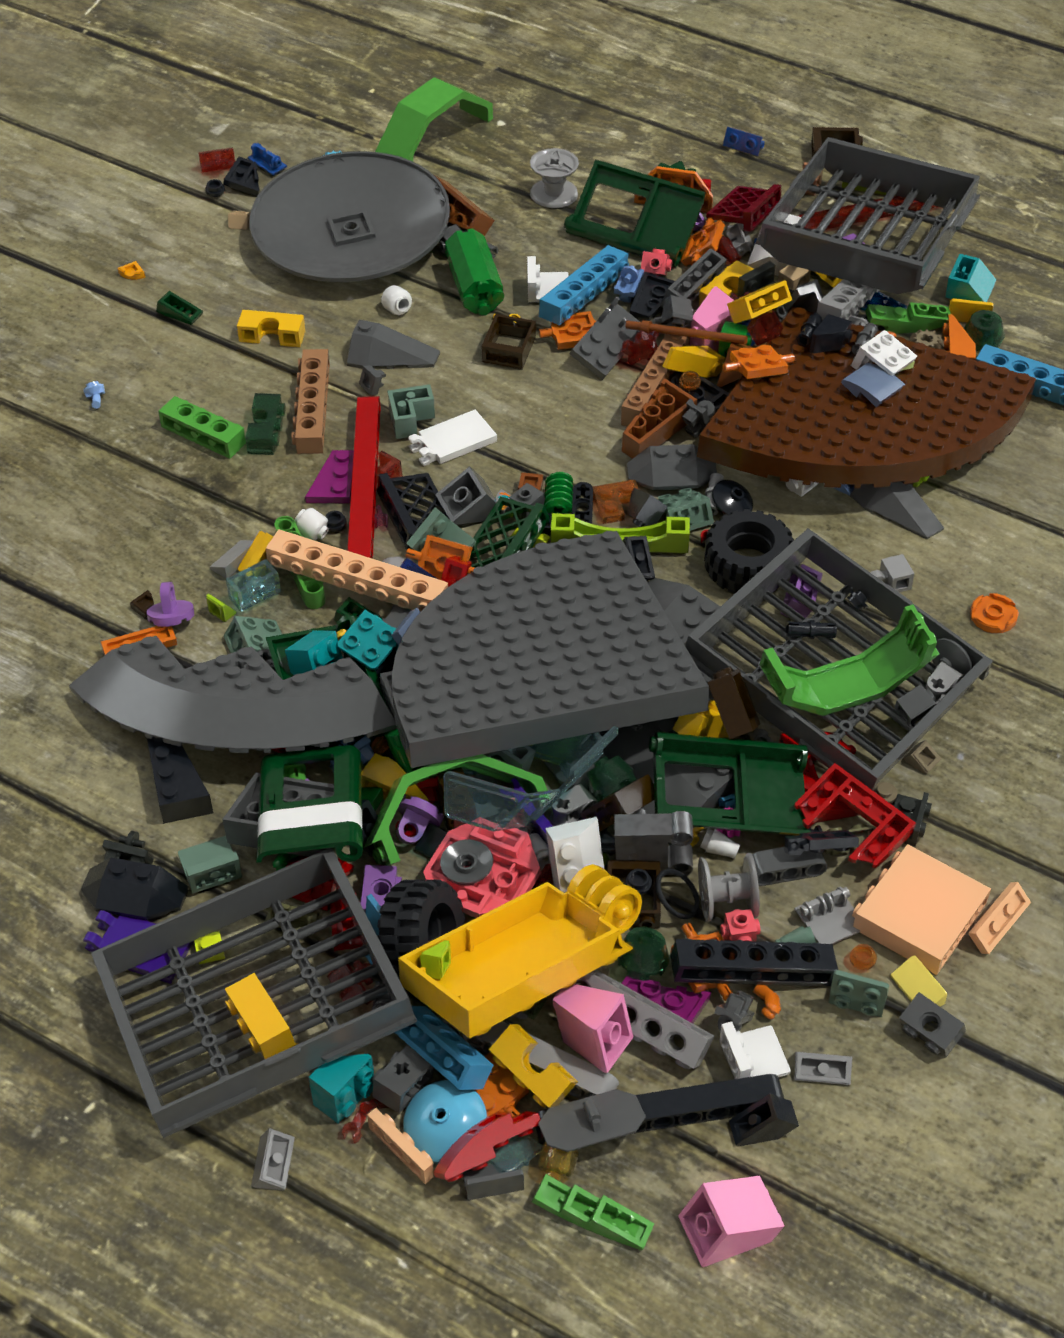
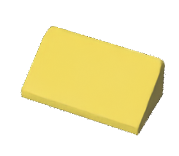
(915, 978)

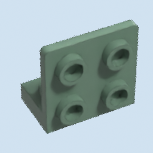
(689, 504)
(439, 526)
(250, 632)
(210, 864)
(858, 993)

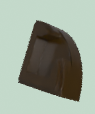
(142, 604)

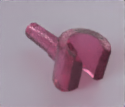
(380, 518)

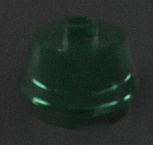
(985, 328)
(609, 777)
(648, 953)

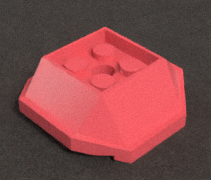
(512, 873)

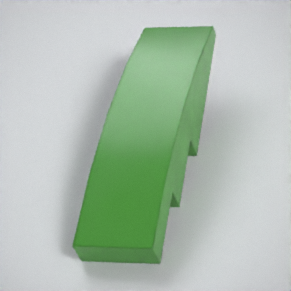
(593, 1213)

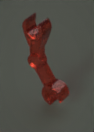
(360, 1118)

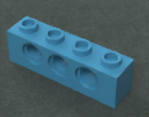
(446, 1050)

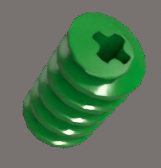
(558, 493)

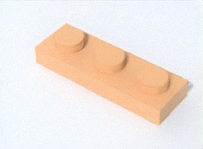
(999, 918)
(401, 1145)

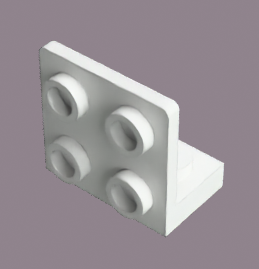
(541, 282)
(885, 352)
(753, 1052)

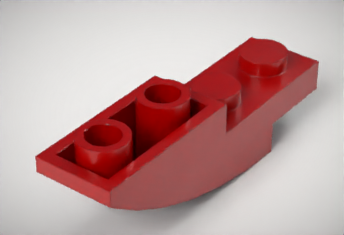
(477, 1143)

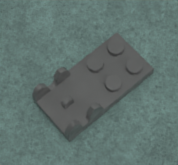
(602, 344)

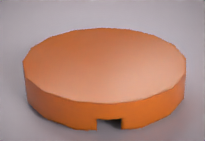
(994, 613)

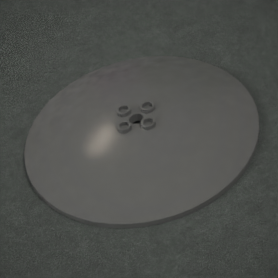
(308, 211)

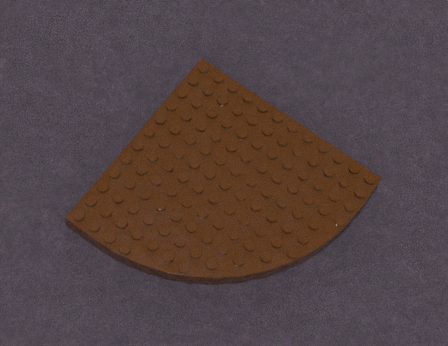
(819, 432)

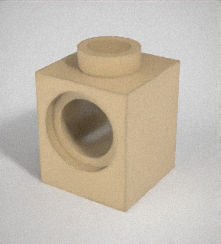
(794, 276)

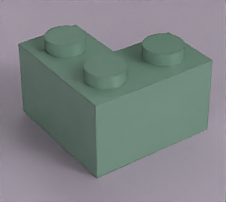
(408, 407)

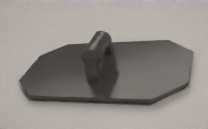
(591, 1120)

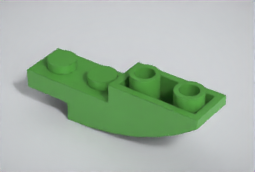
(910, 320)

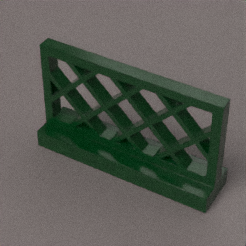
(528, 532)

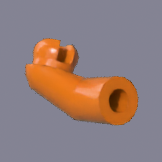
(771, 1000)

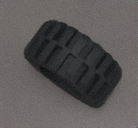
(743, 531)
(416, 915)

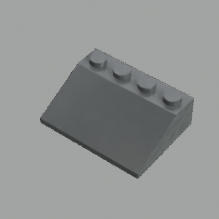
(242, 818)

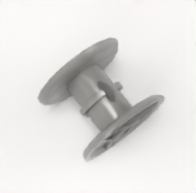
(554, 167)
(728, 887)

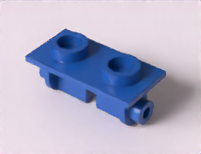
(743, 141)
(266, 160)

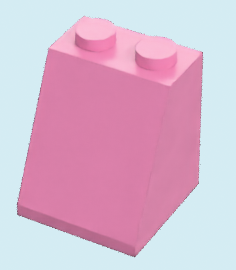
(711, 317)
(593, 1023)
(730, 1219)

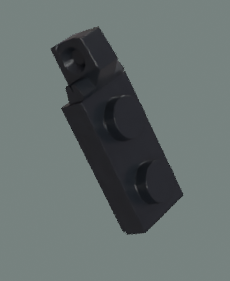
(819, 841)

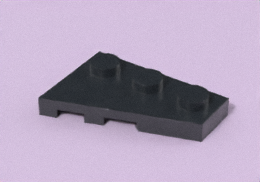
(649, 296)

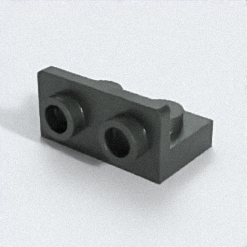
(757, 278)
(915, 810)

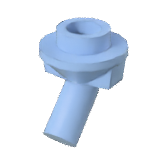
(94, 390)

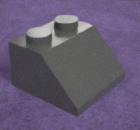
(467, 498)

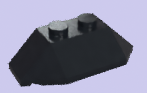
(133, 889)

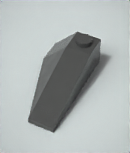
(383, 346)
(901, 504)

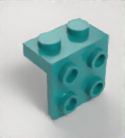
(368, 640)

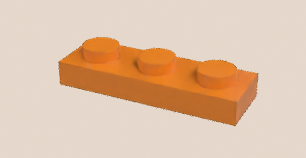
(165, 635)

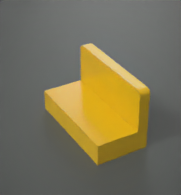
(965, 309)
(256, 552)

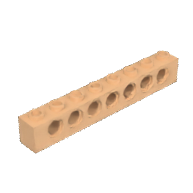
(352, 571)

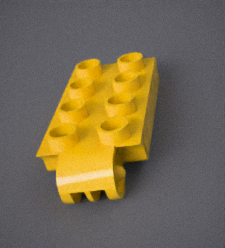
(526, 950)

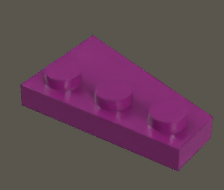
(333, 480)
(678, 1000)

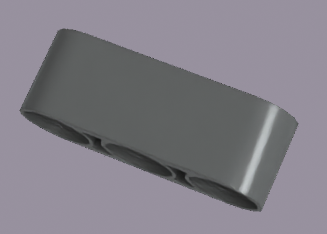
(777, 866)

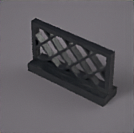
(398, 510)

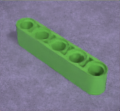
(309, 588)

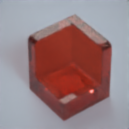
(765, 328)
(388, 465)

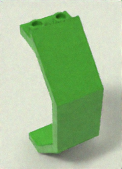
(420, 108)
(858, 677)
(384, 848)

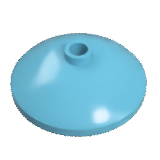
(437, 1135)

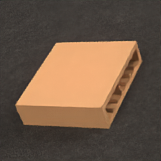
(921, 908)

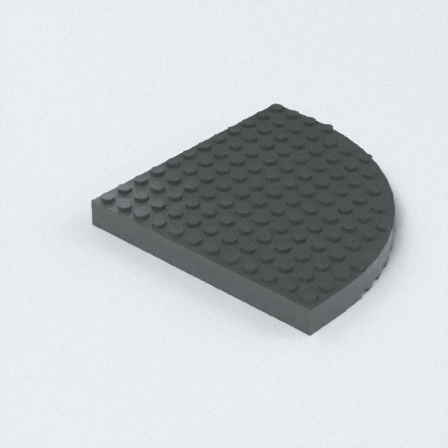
(540, 654)

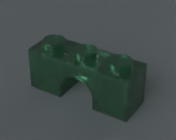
(263, 433)

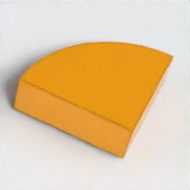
(131, 271)

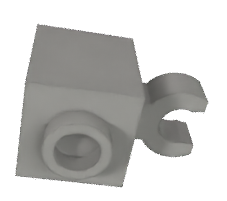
(896, 573)

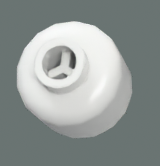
(396, 300)
(311, 524)

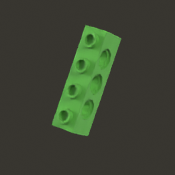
(202, 427)

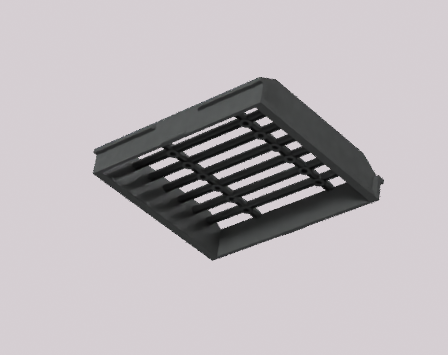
(880, 172)
(881, 596)
(221, 912)

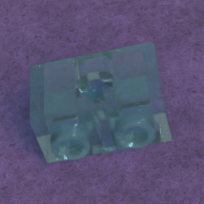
(253, 585)

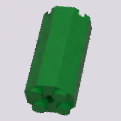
(474, 271)

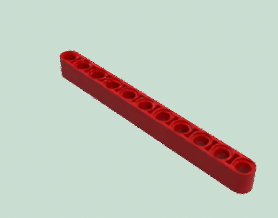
(364, 476)

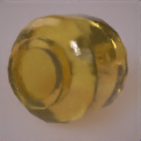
(557, 1163)

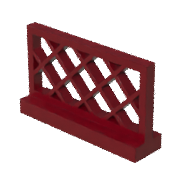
(746, 206)

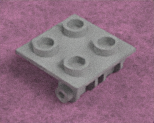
(829, 916)

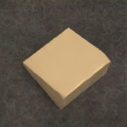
(239, 220)

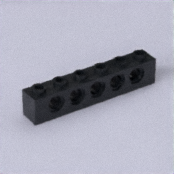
(753, 962)

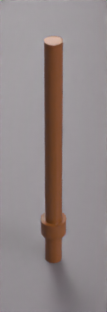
(648, 326)

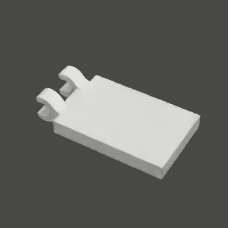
(452, 438)

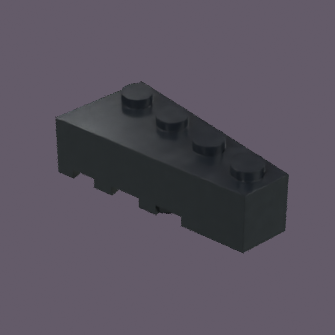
(177, 783)

